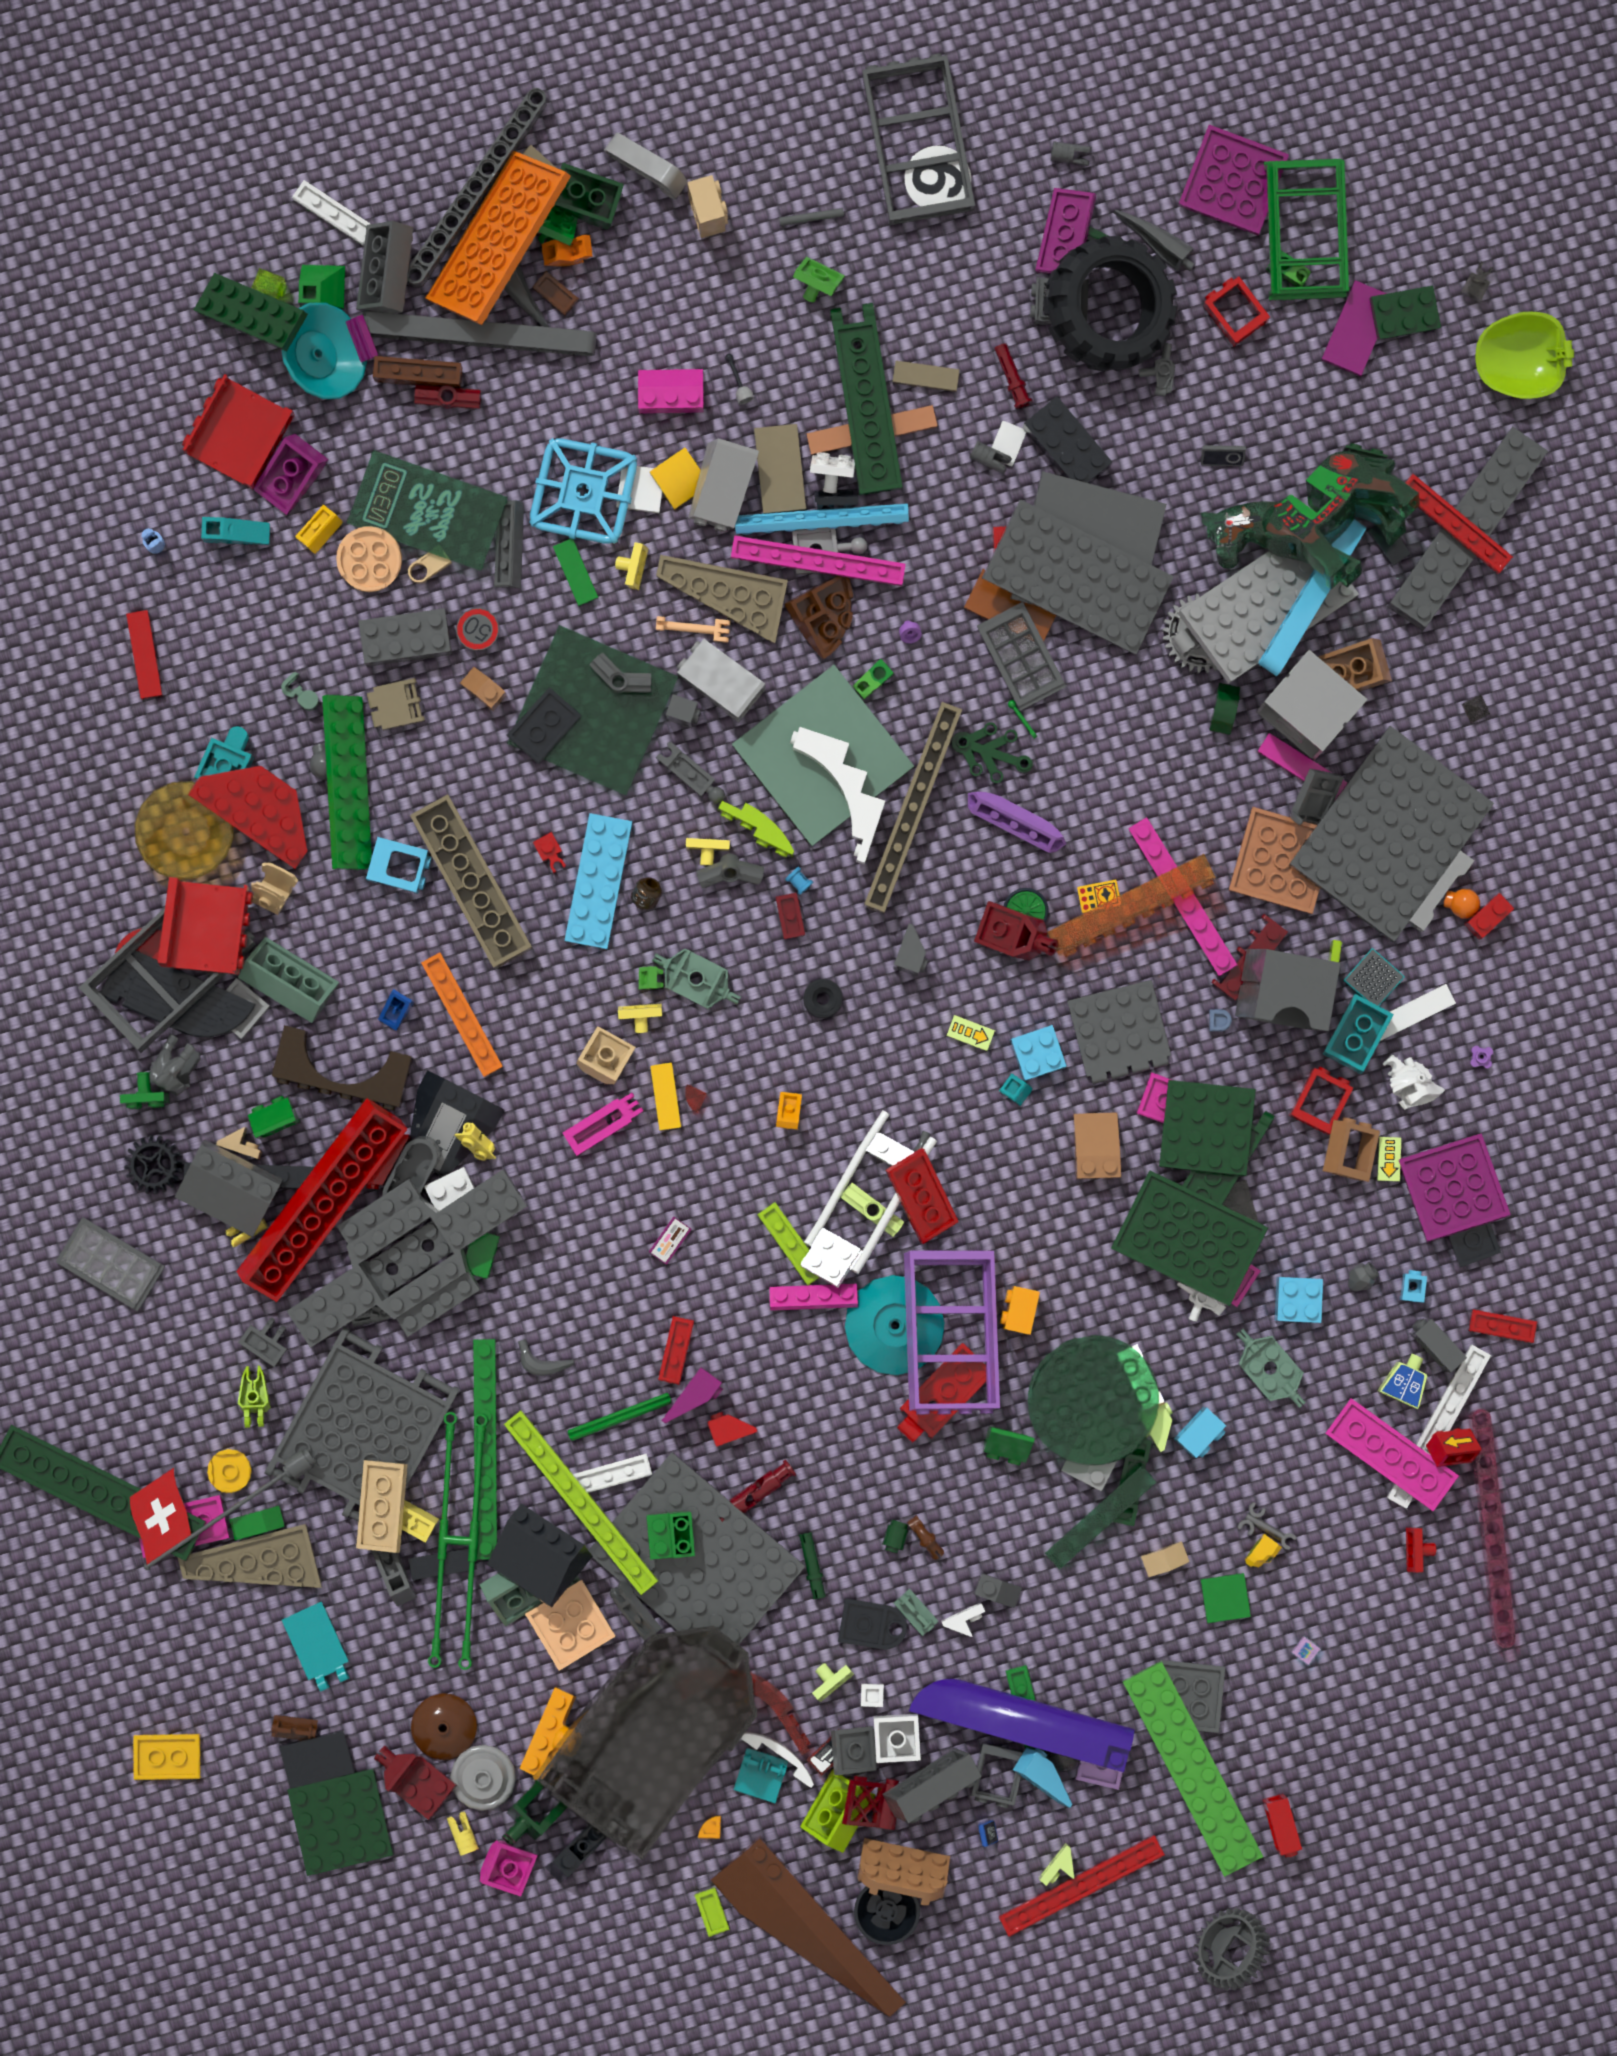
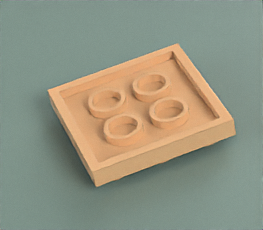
(571, 1625)

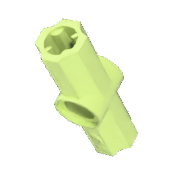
(860, 1201)

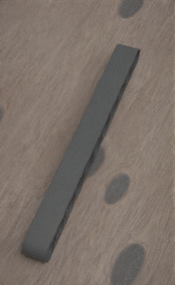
(480, 178)
(485, 335)

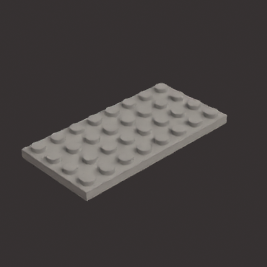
(1247, 609)

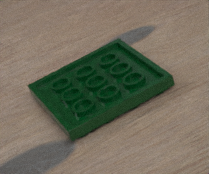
(1207, 1128)
(340, 1822)

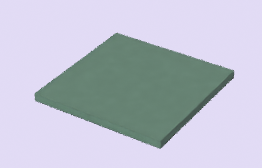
(801, 784)

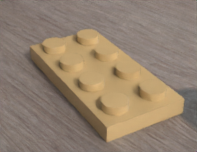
(381, 1506)

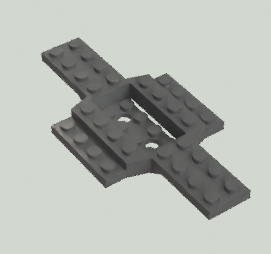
(384, 1223)

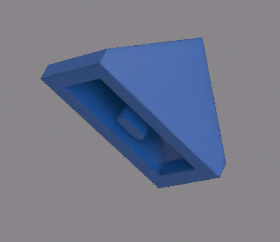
(395, 1010)

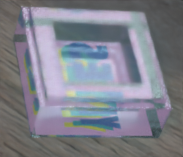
(1306, 1650)

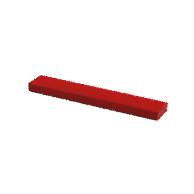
(1459, 526)

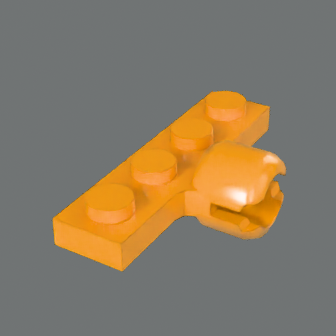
(549, 1731)

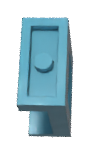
(381, 858)

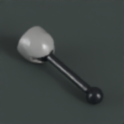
(743, 393)

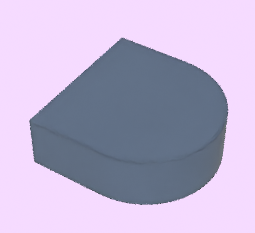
(1219, 1020)

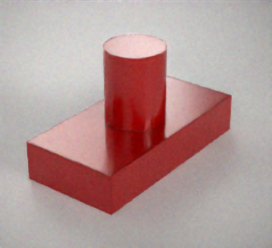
(1417, 1549)

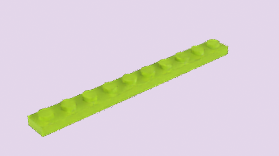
(581, 1502)

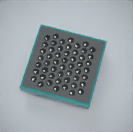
(1374, 978)

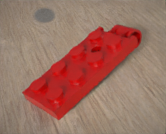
(947, 1385)

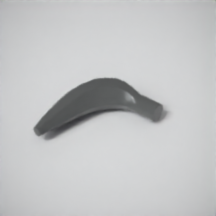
(540, 1367)

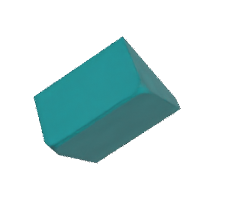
(1016, 1089)

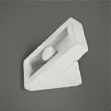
(958, 1621)

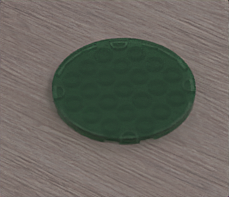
(1093, 1400)

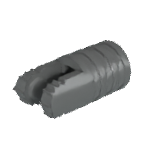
(1065, 153)
(985, 455)

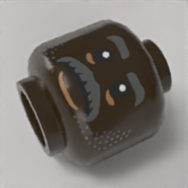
(646, 893)

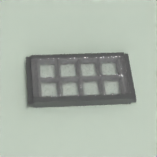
(1021, 656)
(110, 1264)

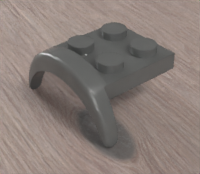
(1315, 796)

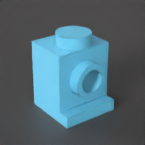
(1418, 1294)

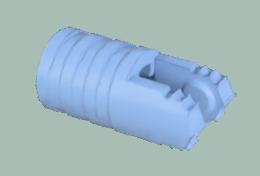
(154, 546)

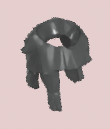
(174, 1073)

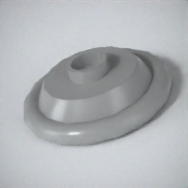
(483, 1777)

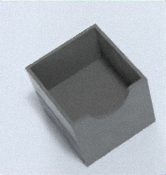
(1287, 989)

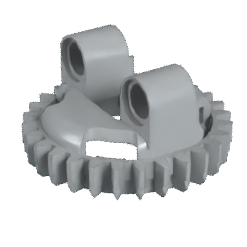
(1184, 643)

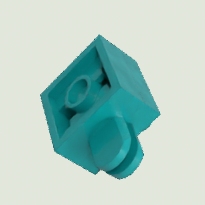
(226, 756)

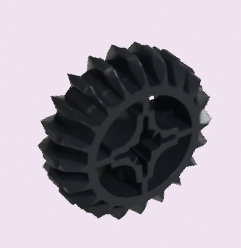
(170, 1174)

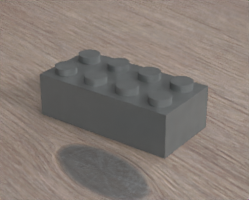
(385, 267)
(405, 637)
(932, 1786)

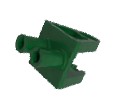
(524, 1823)

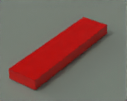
(144, 654)

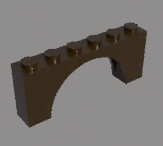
(295, 1066)

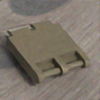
(395, 705)

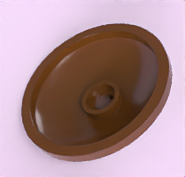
(446, 1710)

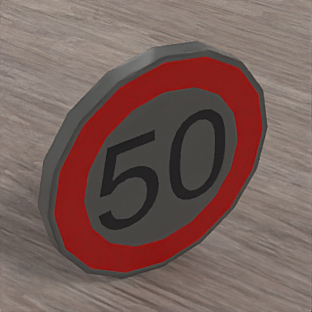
(477, 629)

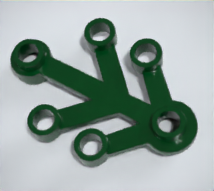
(989, 751)

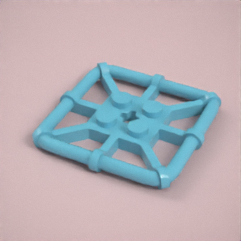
(592, 501)

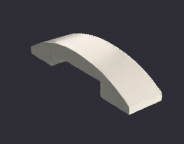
(801, 1771)

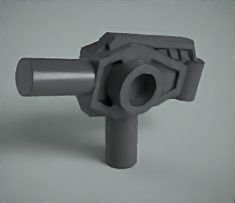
(1163, 372)

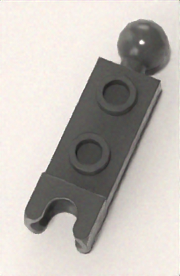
(691, 774)

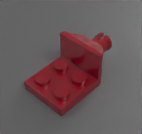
(1014, 933)
(415, 1781)

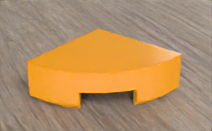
(710, 1828)

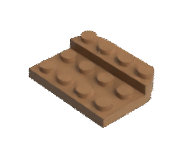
(903, 1870)

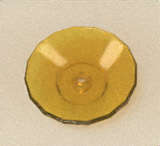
(161, 838)

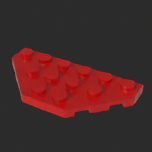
(257, 807)

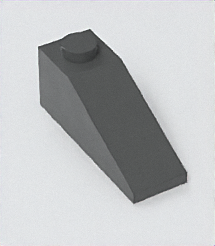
(394, 1577)

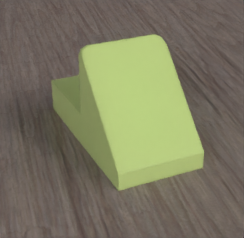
(1061, 1861)

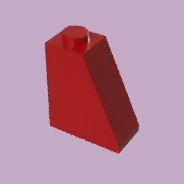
(385, 1169)

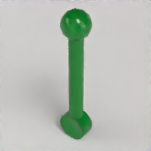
(1012, 704)

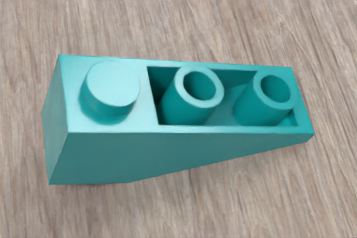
(234, 531)

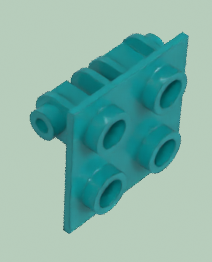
(761, 1775)

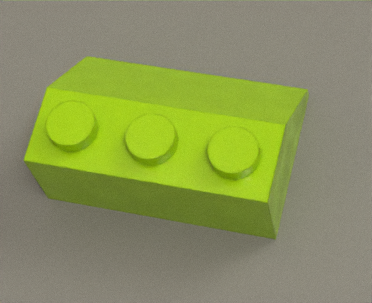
(827, 1813)

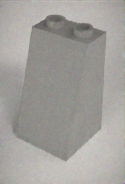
(722, 484)
(721, 680)

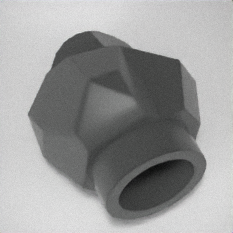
(1362, 1277)

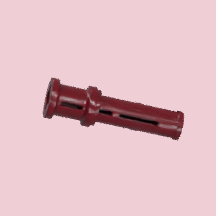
(1016, 385)

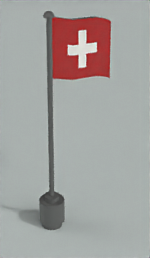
(163, 1516)

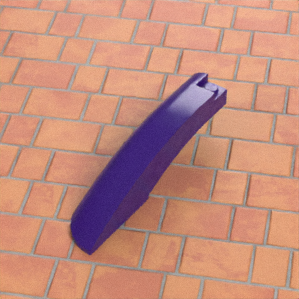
(1026, 1722)

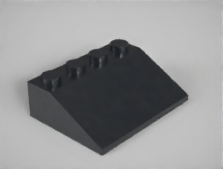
(538, 1555)

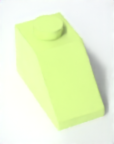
(1162, 1427)

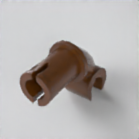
(926, 1538)

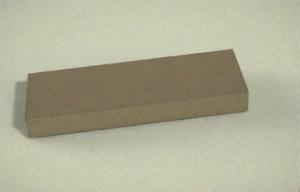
(926, 376)

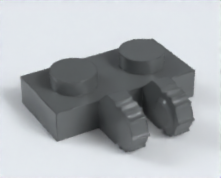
(262, 1344)

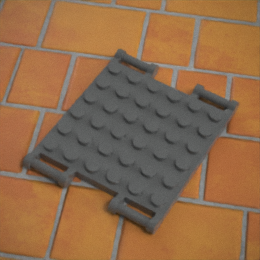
(360, 1415)

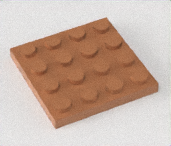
(1264, 860)

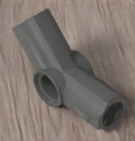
(608, 672)
(730, 870)

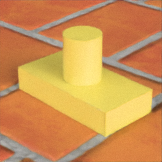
(634, 566)
(707, 848)
(640, 1014)

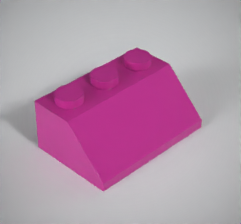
(670, 391)

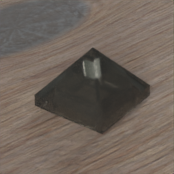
(1476, 709)

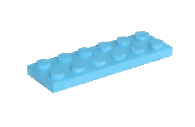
(598, 881)

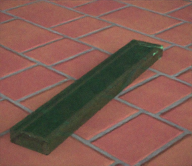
(1100, 1517)

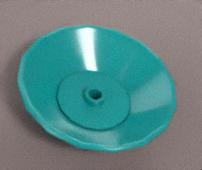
(337, 367)
(870, 1327)

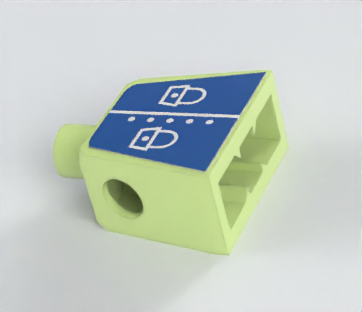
(1405, 1382)

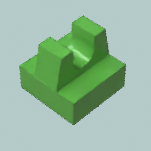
(648, 978)

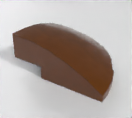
(823, 614)

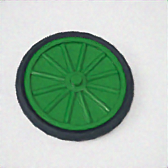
(1028, 902)

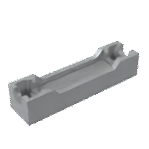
(1424, 913)

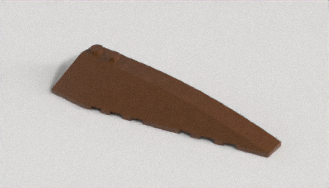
(781, 1905)

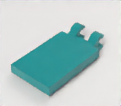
(317, 1644)

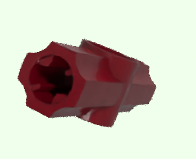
(433, 397)

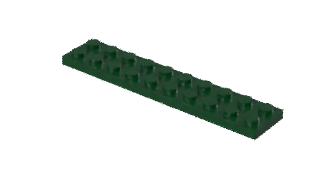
(77, 1482)

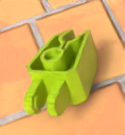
(253, 1396)

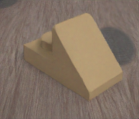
(234, 1142)

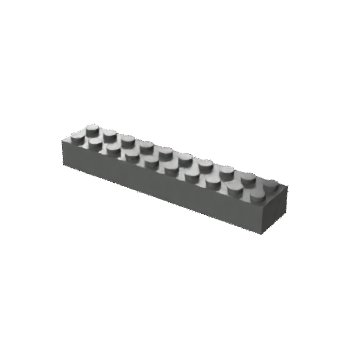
(1482, 505)

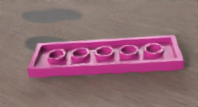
(1391, 1454)

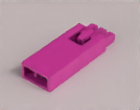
(595, 1127)

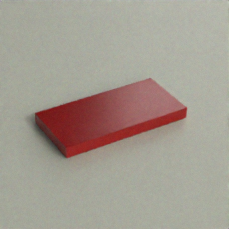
(922, 1195)

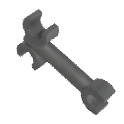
(1253, 1520)

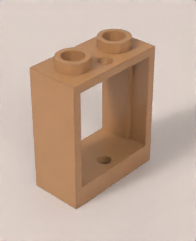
(1337, 1149)

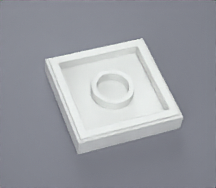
(645, 491)

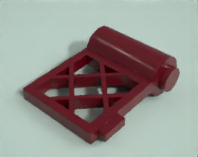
(882, 1814)

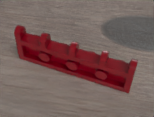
(1267, 939)

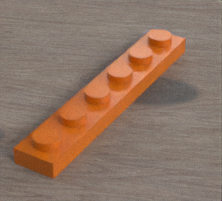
(462, 1014)

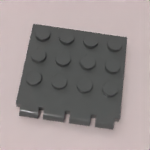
(1119, 1031)

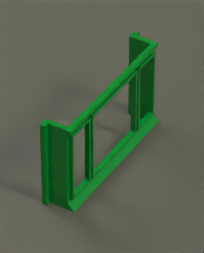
(1276, 262)

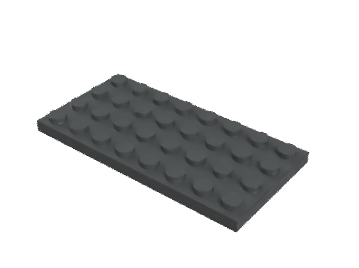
(1077, 577)

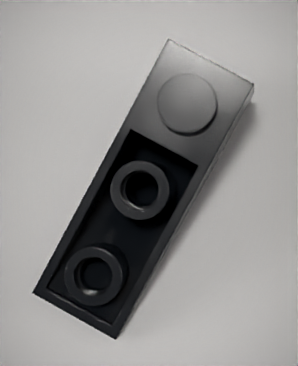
(574, 1853)

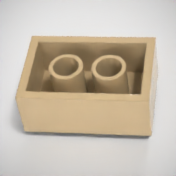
(707, 206)

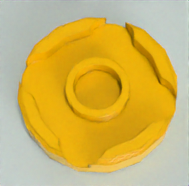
(229, 1471)

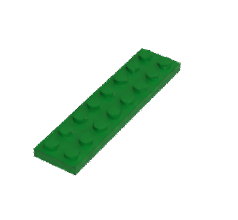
(347, 782)

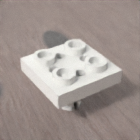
(832, 468)

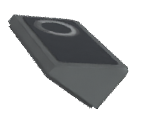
(1222, 455)

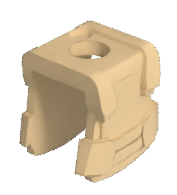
(274, 888)

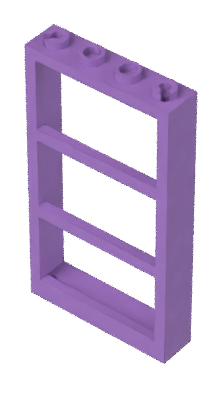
(987, 1260)

